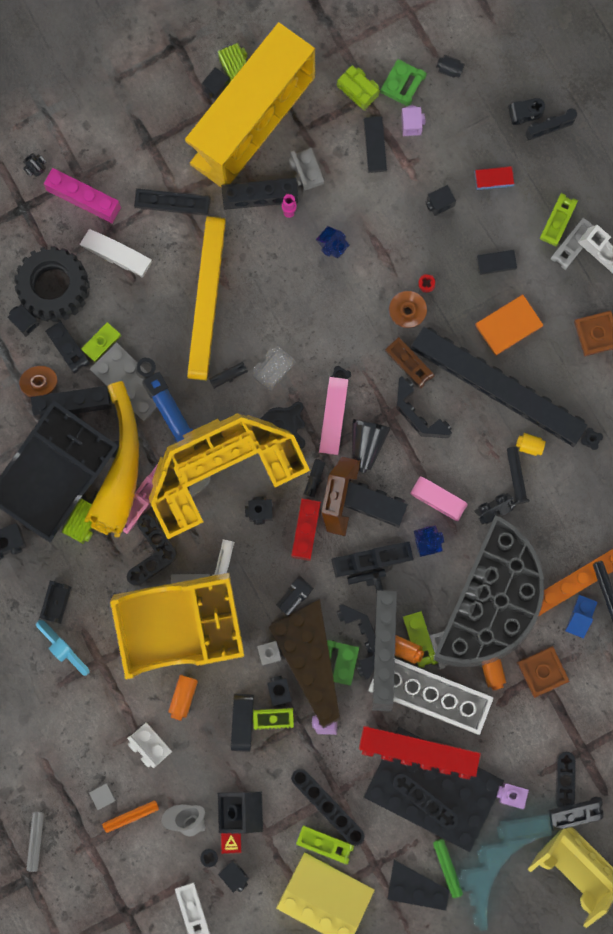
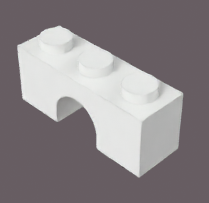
(597, 243)

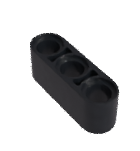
(242, 722)

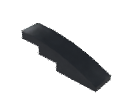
(372, 559)

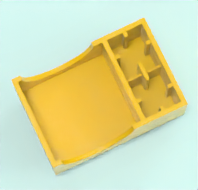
(177, 624)

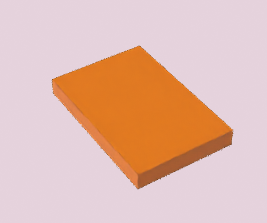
(509, 325)

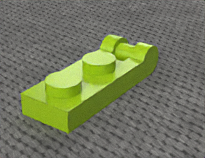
(558, 220)
(419, 635)
(324, 844)

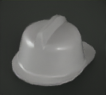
(184, 818)

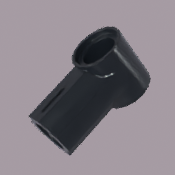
(297, 592)

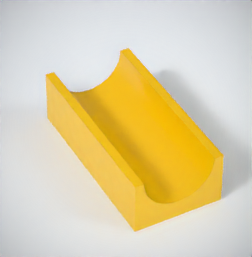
(252, 105)

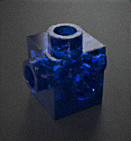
(332, 242)
(428, 540)

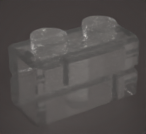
(273, 368)

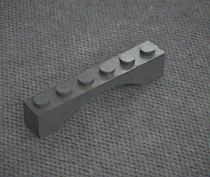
(384, 651)

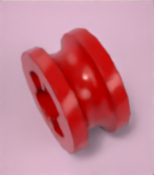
(432, 284)

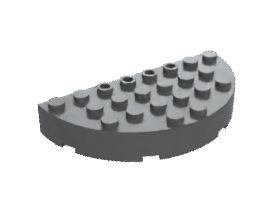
(496, 602)

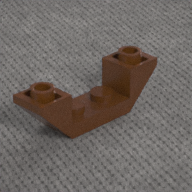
(336, 494)

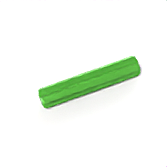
(447, 868)

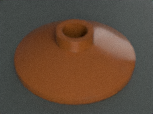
(408, 300)
(35, 376)

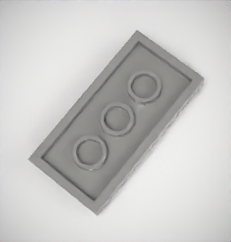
(119, 366)

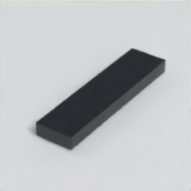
(172, 202)

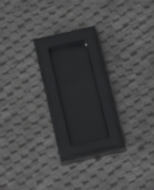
(496, 262)

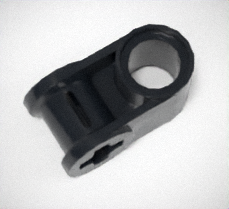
(523, 110)

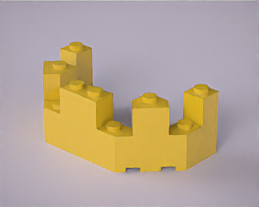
(212, 450)

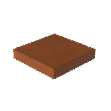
(595, 333)
(543, 671)

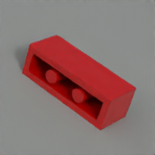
(306, 529)

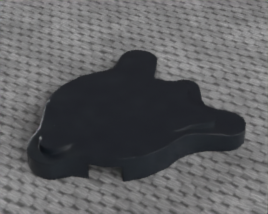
(287, 419)

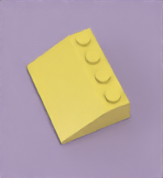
(325, 897)

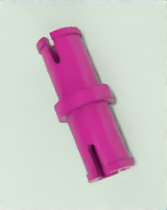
(289, 205)

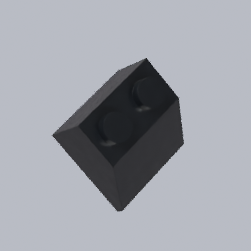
(240, 812)

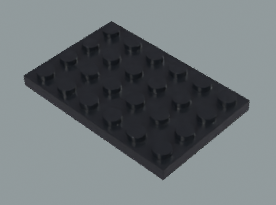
(466, 798)

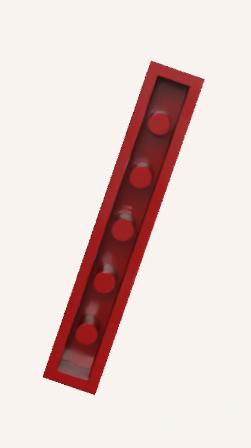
(419, 751)

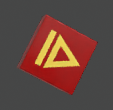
(231, 843)

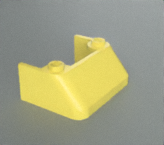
(582, 867)

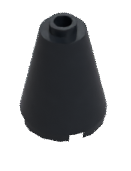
(367, 442)

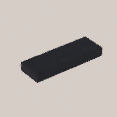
(375, 144)

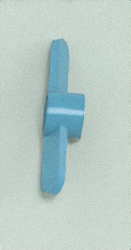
(60, 648)

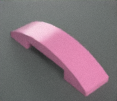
(333, 415)

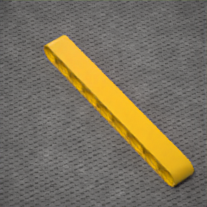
(206, 298)

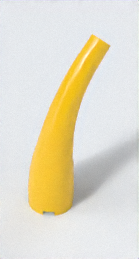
(117, 492)

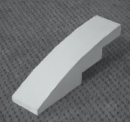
(116, 252)

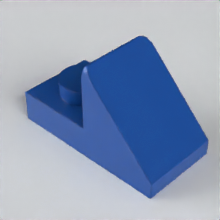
(581, 616)

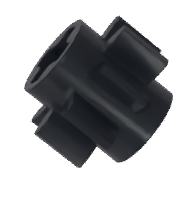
(34, 165)

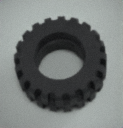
(39, 264)

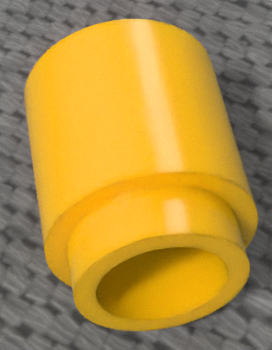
(530, 444)

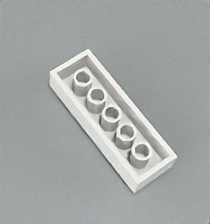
(439, 697)

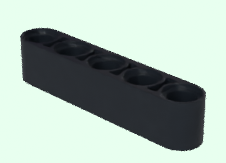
(330, 816)

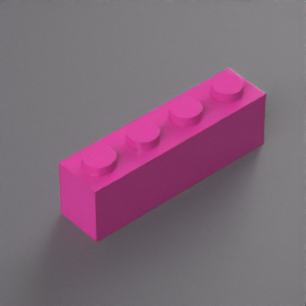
(82, 195)

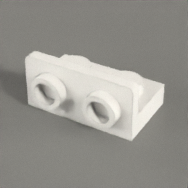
(149, 746)

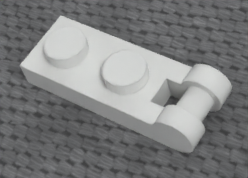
(191, 909)

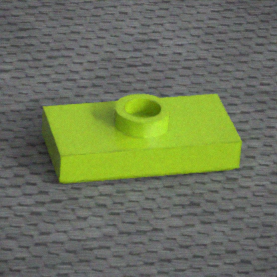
(101, 342)

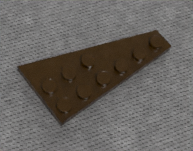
(307, 652)

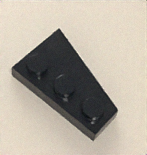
(415, 889)

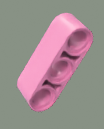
(438, 498)

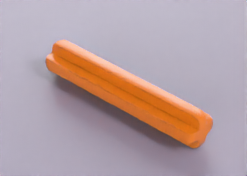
(130, 816)

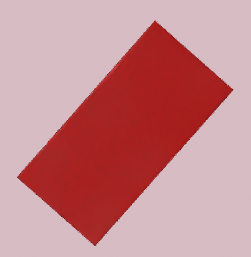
(494, 178)

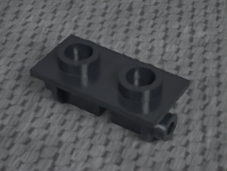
(502, 503)

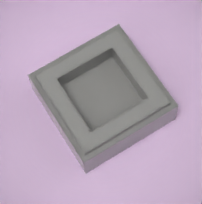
(102, 796)

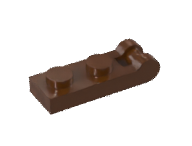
(409, 362)

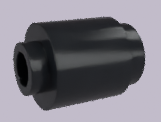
(450, 66)

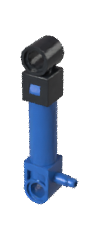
(158, 391)

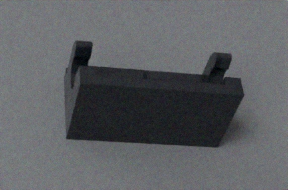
(55, 602)

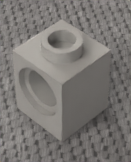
(269, 653)

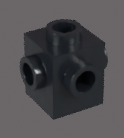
(264, 515)

